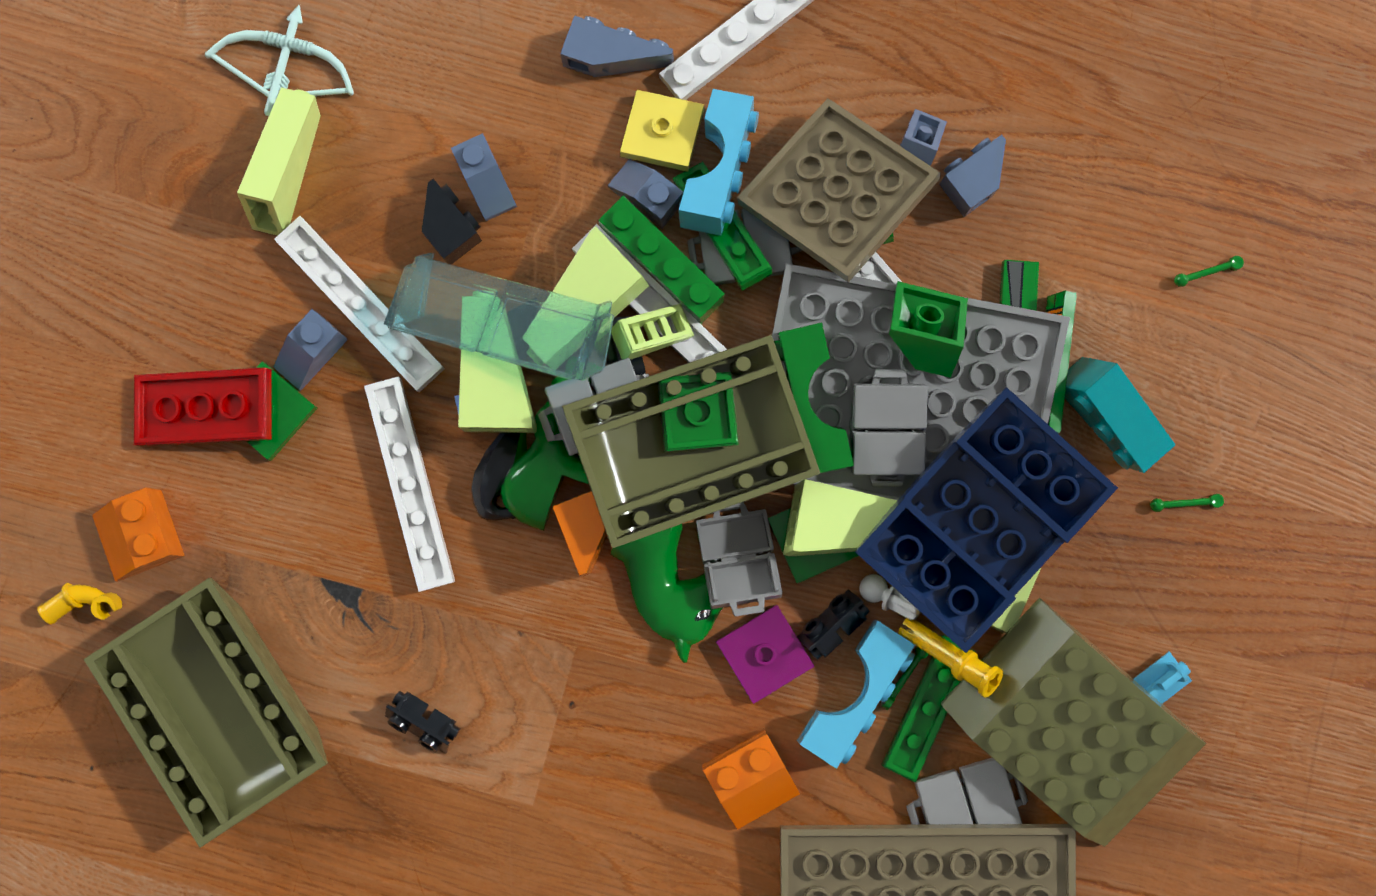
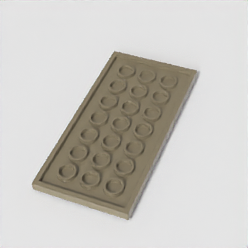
(928, 860)

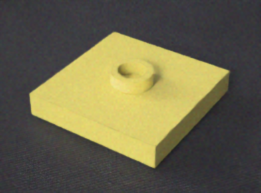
(662, 130)

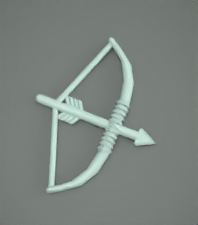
(287, 43)

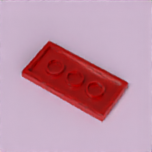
(203, 407)

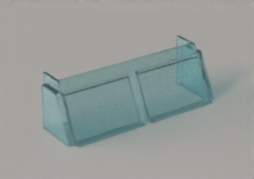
(501, 319)

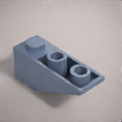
(608, 51)

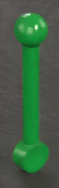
(1233, 263)
(1213, 501)
(919, 654)

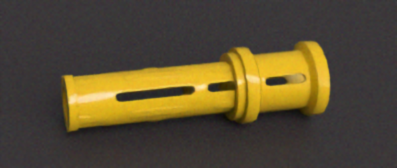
(963, 665)

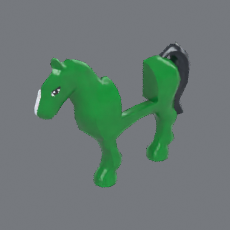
(528, 490)

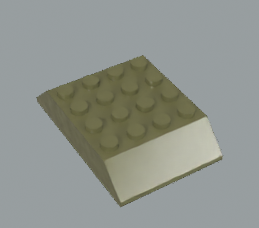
(652, 490)
(209, 709)
(1073, 725)

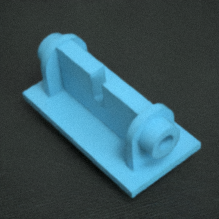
(1164, 677)

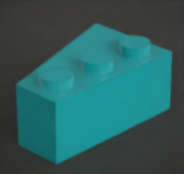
(1116, 413)

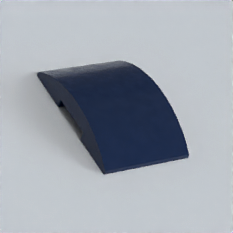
(984, 518)

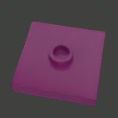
(765, 654)

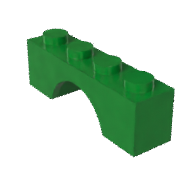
(662, 259)
(803, 352)

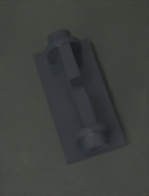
(820, 633)
(408, 717)

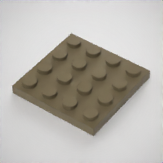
(838, 189)

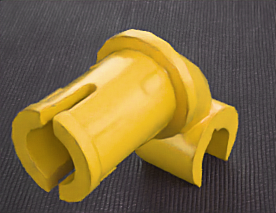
(78, 596)

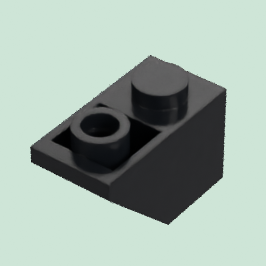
(446, 226)

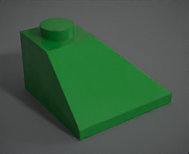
(928, 327)

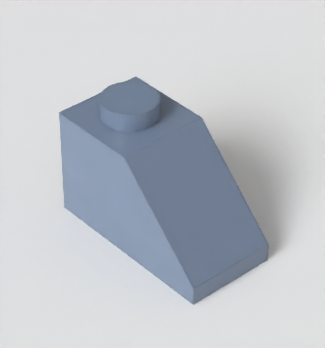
(923, 136)
(483, 177)
(647, 191)
(308, 349)

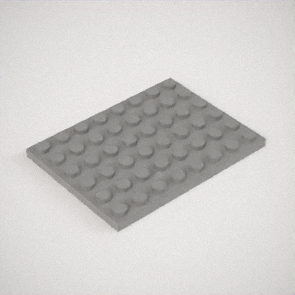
(1000, 350)

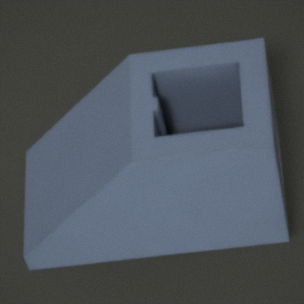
(977, 178)

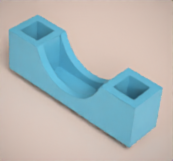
(707, 198)
(833, 733)

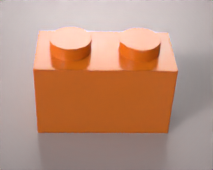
(582, 530)
(137, 533)
(750, 779)

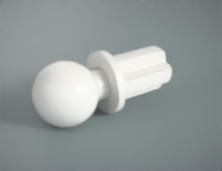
(875, 589)

